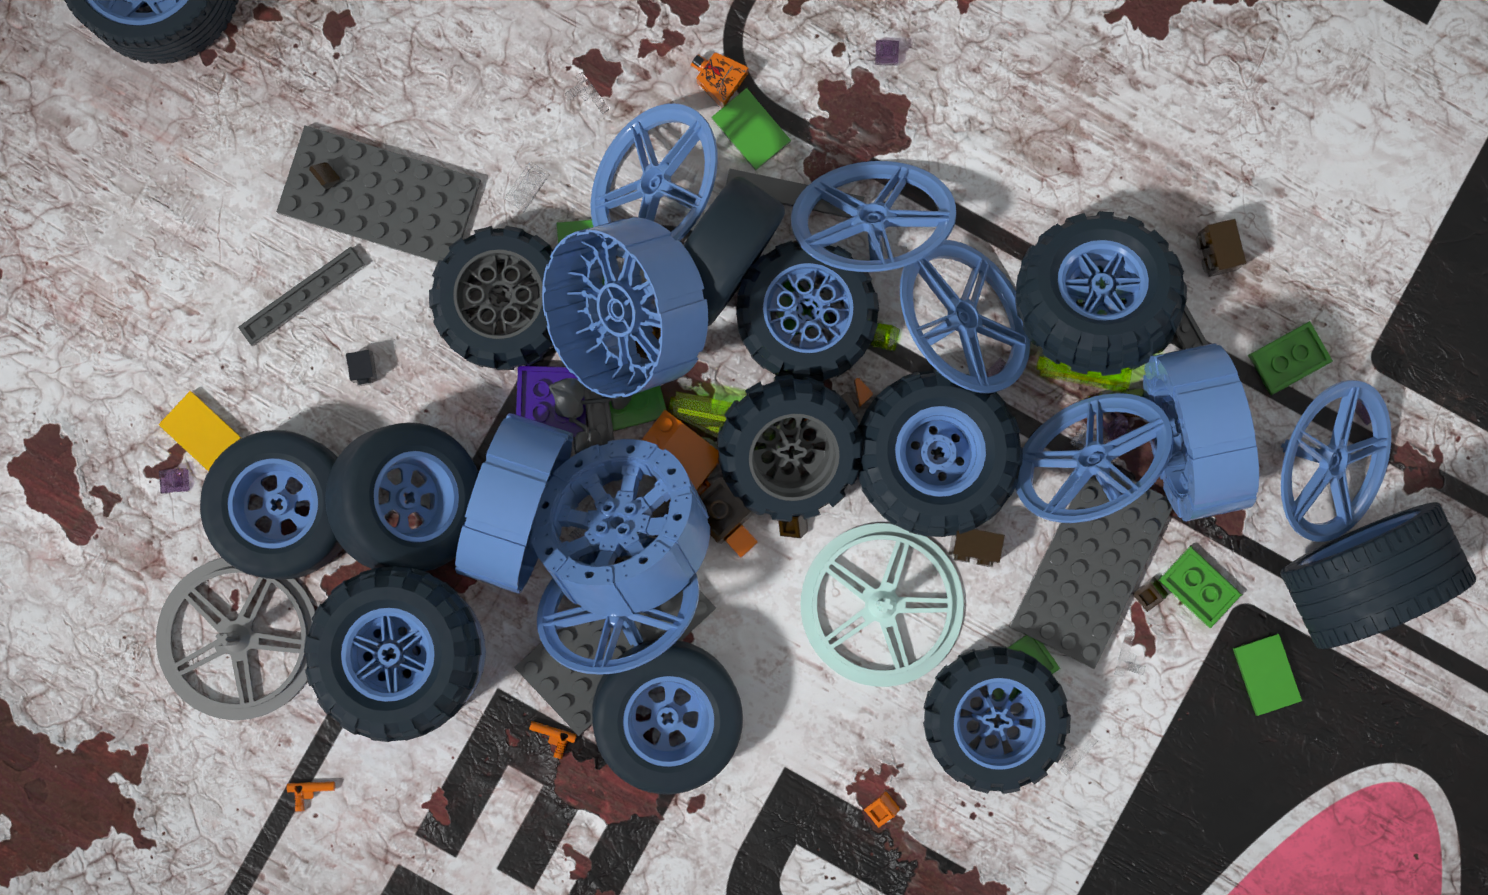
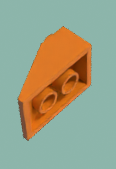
(690, 449)

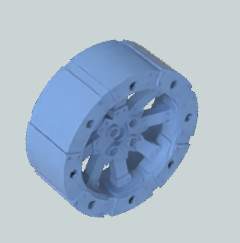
(599, 323)
(1213, 431)
(621, 528)
(497, 532)

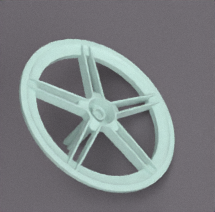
(881, 605)

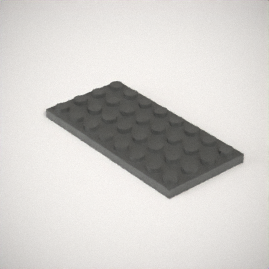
(379, 195)
(1090, 573)
(572, 691)

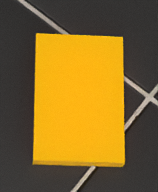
(199, 430)

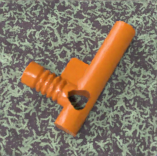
(555, 737)
(307, 791)

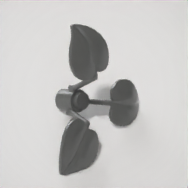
(569, 404)

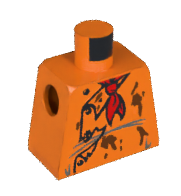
(719, 76)

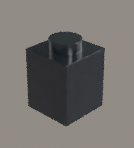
(361, 367)

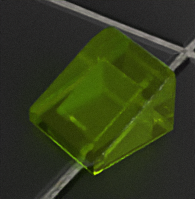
(885, 337)

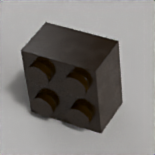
(1221, 248)
(724, 510)
(977, 545)

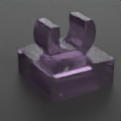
(886, 52)
(1117, 427)

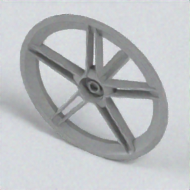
(234, 639)

